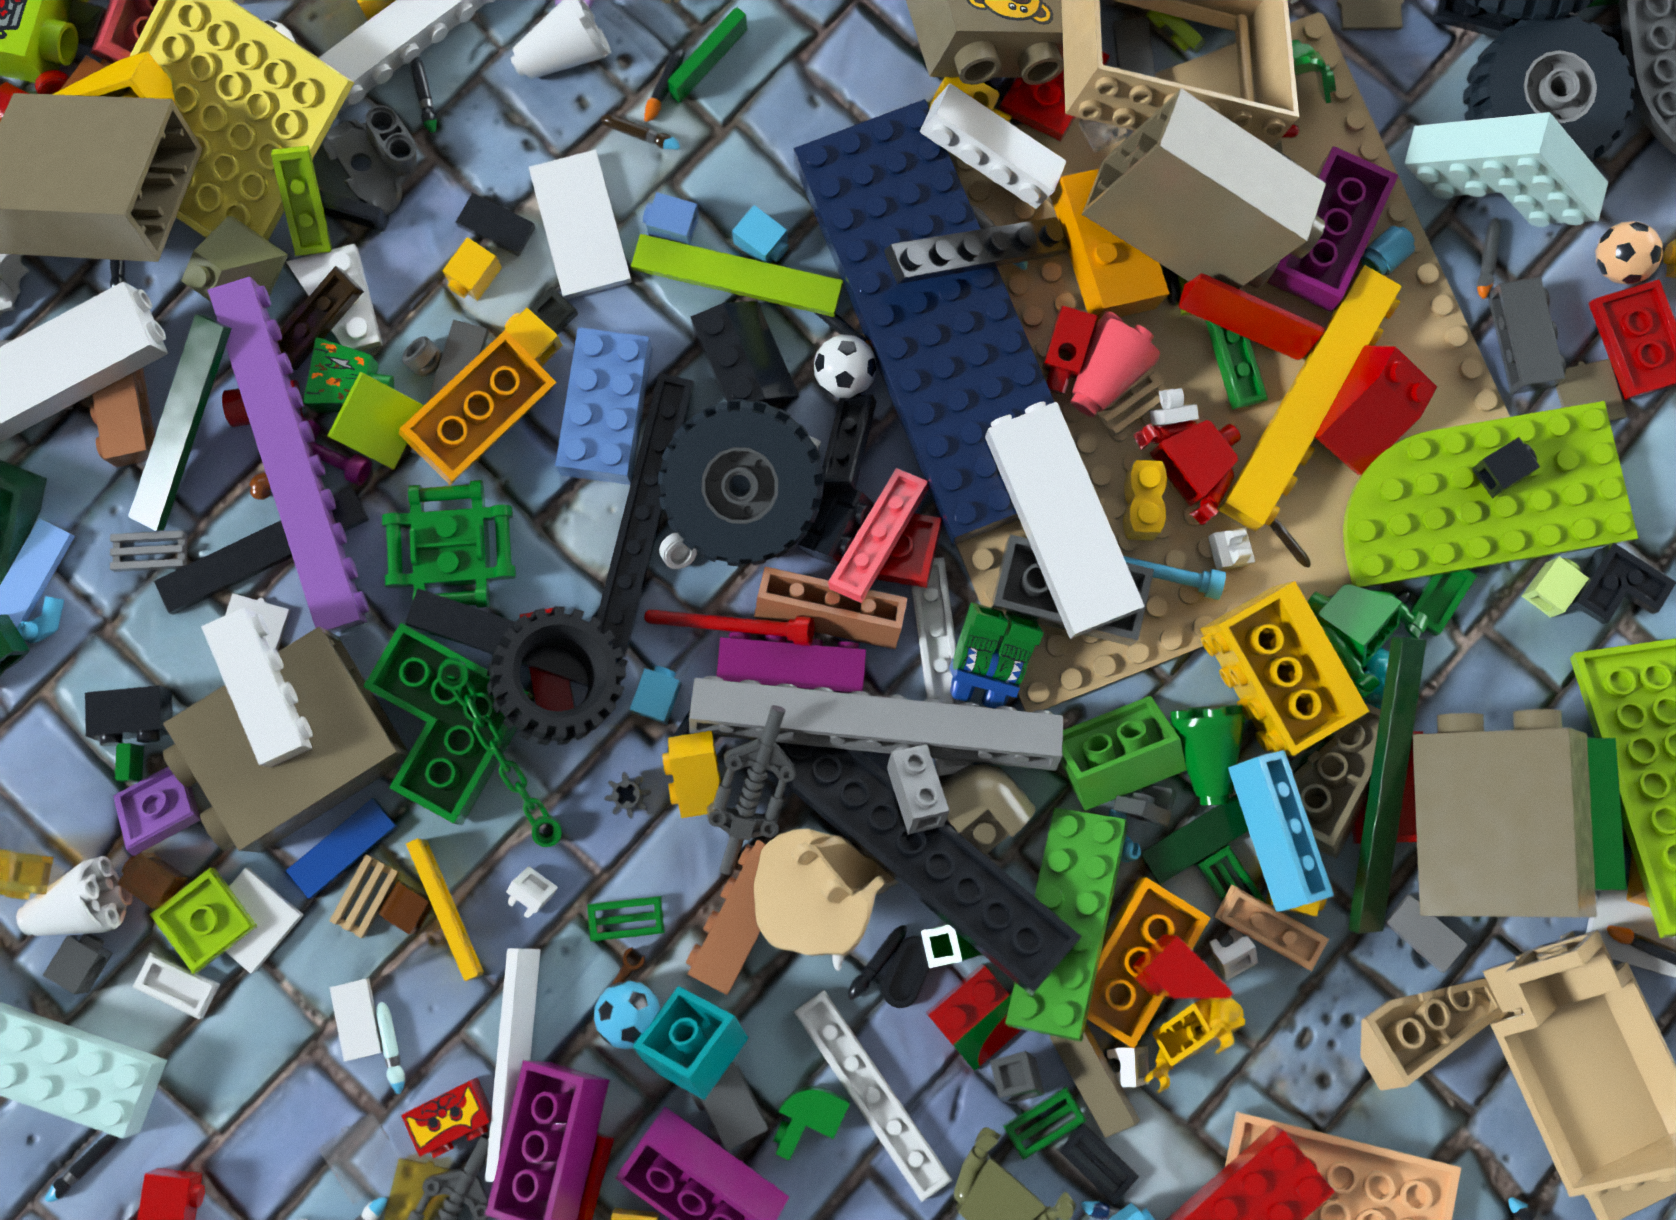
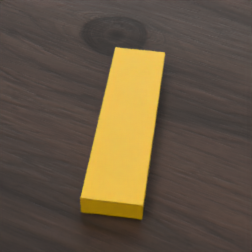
(445, 909)

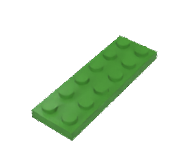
(1079, 888)

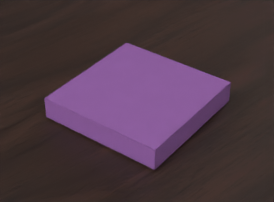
(154, 810)

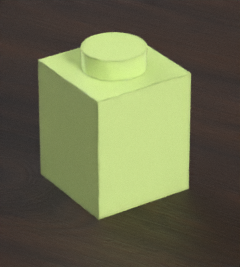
(1555, 586)

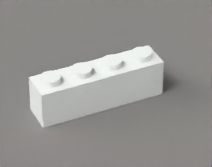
(993, 146)
(258, 687)

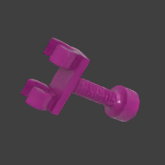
(355, 468)

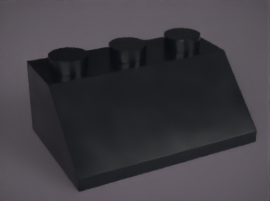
(743, 353)

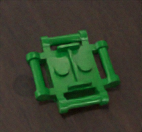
(450, 544)

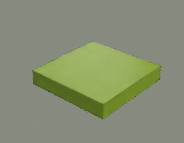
(373, 420)
(203, 920)

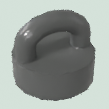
(419, 354)

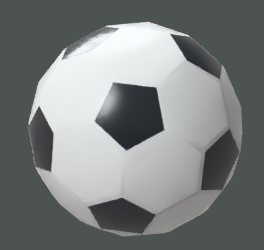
(845, 366)

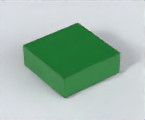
(129, 762)

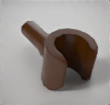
(627, 969)

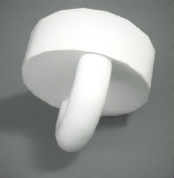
(675, 552)

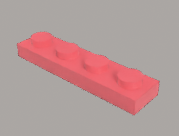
(878, 535)

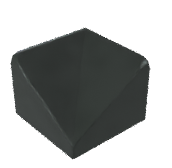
(87, 20)

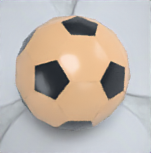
(1629, 252)

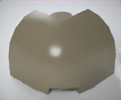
(986, 805)

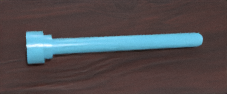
(1209, 583)

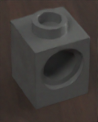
(78, 963)
(1017, 1077)

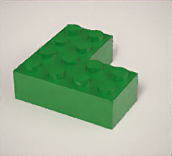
(447, 761)

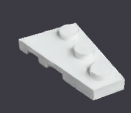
(358, 325)

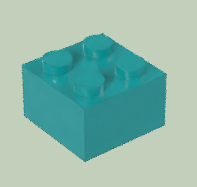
(691, 1042)

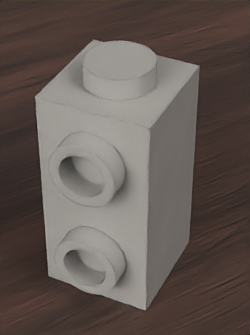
(917, 788)

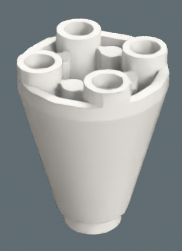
(77, 902)

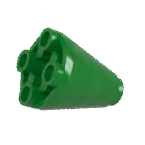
(1210, 746)

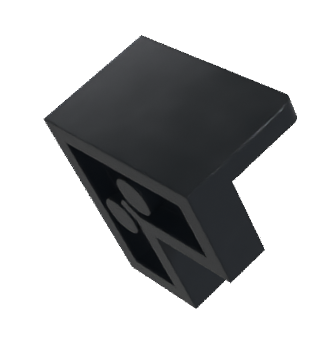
(1616, 575)

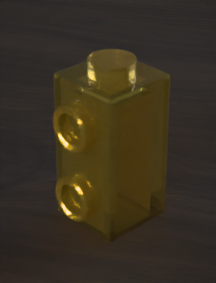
(23, 873)

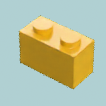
(694, 772)

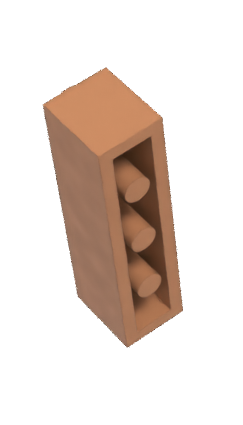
(123, 420)
(789, 595)
(731, 930)

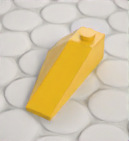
(128, 77)

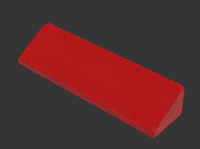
(1249, 316)

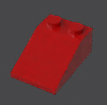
(1374, 406)

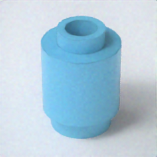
(1389, 250)

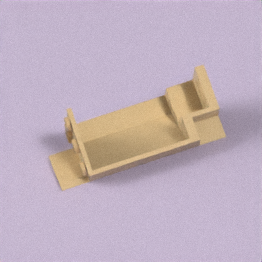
(1591, 1071)

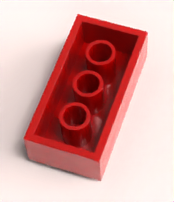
(1262, 1183)

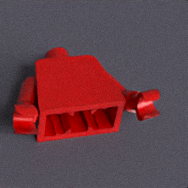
(1195, 460)

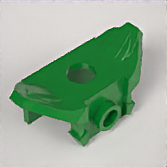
(1309, 60)

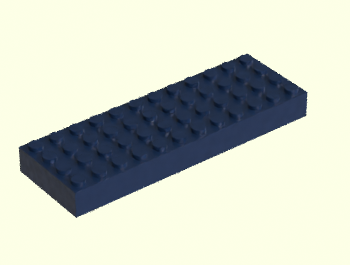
(940, 343)

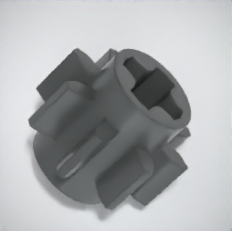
(617, 797)

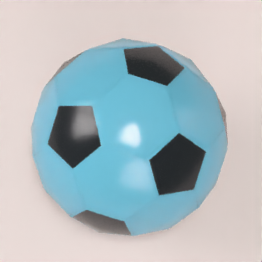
(625, 1013)

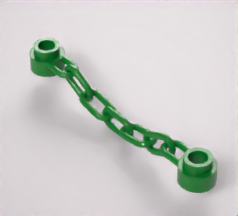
(539, 838)

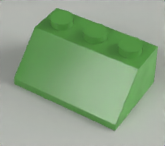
(1120, 752)

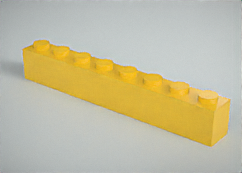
(1309, 398)

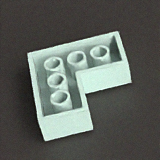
(1517, 156)

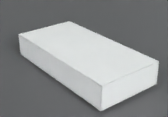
(176, 985)
(356, 1019)

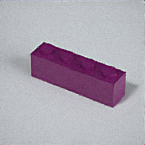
(781, 662)

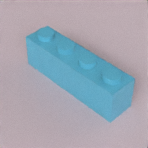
(1280, 831)

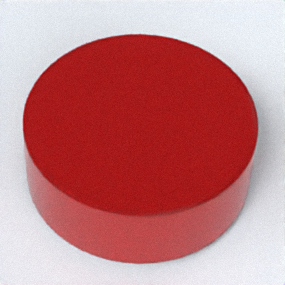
(50, 82)

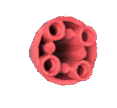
(1112, 363)

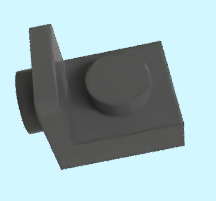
(1150, 806)

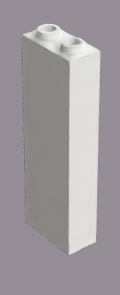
(76, 356)
(1063, 519)

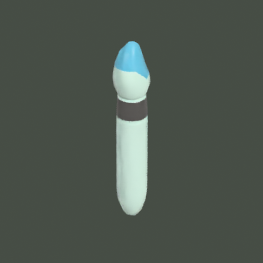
(395, 1073)

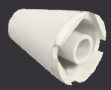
(560, 41)

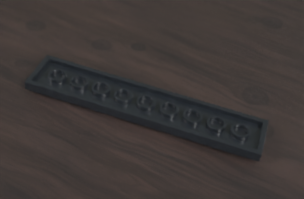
(933, 864)

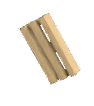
(1155, 383)
(380, 867)

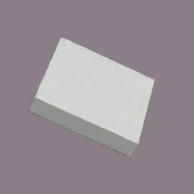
(271, 914)

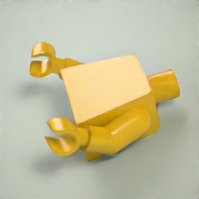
(1193, 1032)

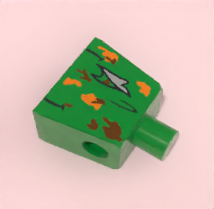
(334, 374)

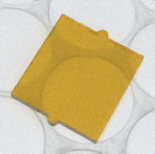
(408, 1191)

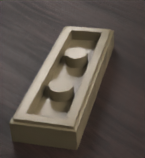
(1097, 1083)

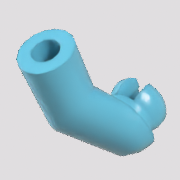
(44, 625)

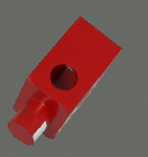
(1071, 334)

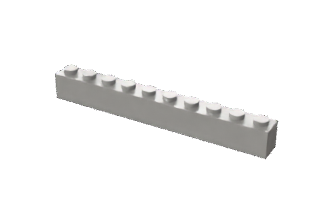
(878, 723)

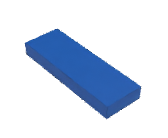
(341, 848)

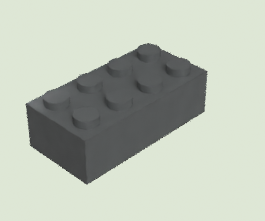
(1025, 593)

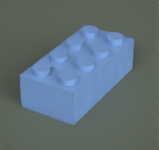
(604, 406)

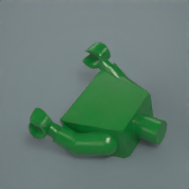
(1359, 625)

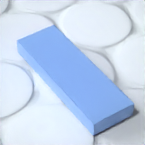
(33, 570)

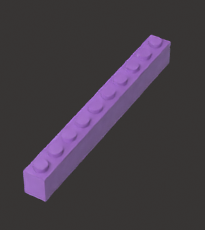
(288, 456)

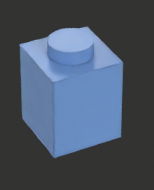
(671, 218)

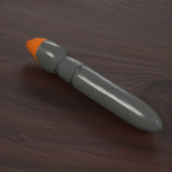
(1489, 258)

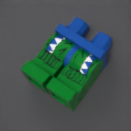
(992, 654)

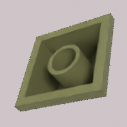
(233, 254)

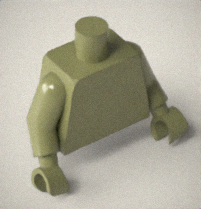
(992, 1193)

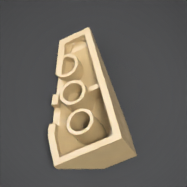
(1422, 1029)

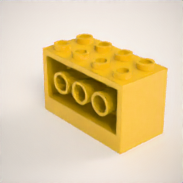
(1288, 678)

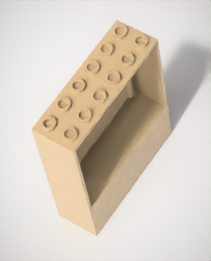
(1129, 98)

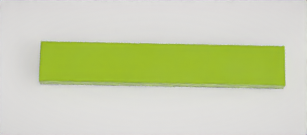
(737, 275)

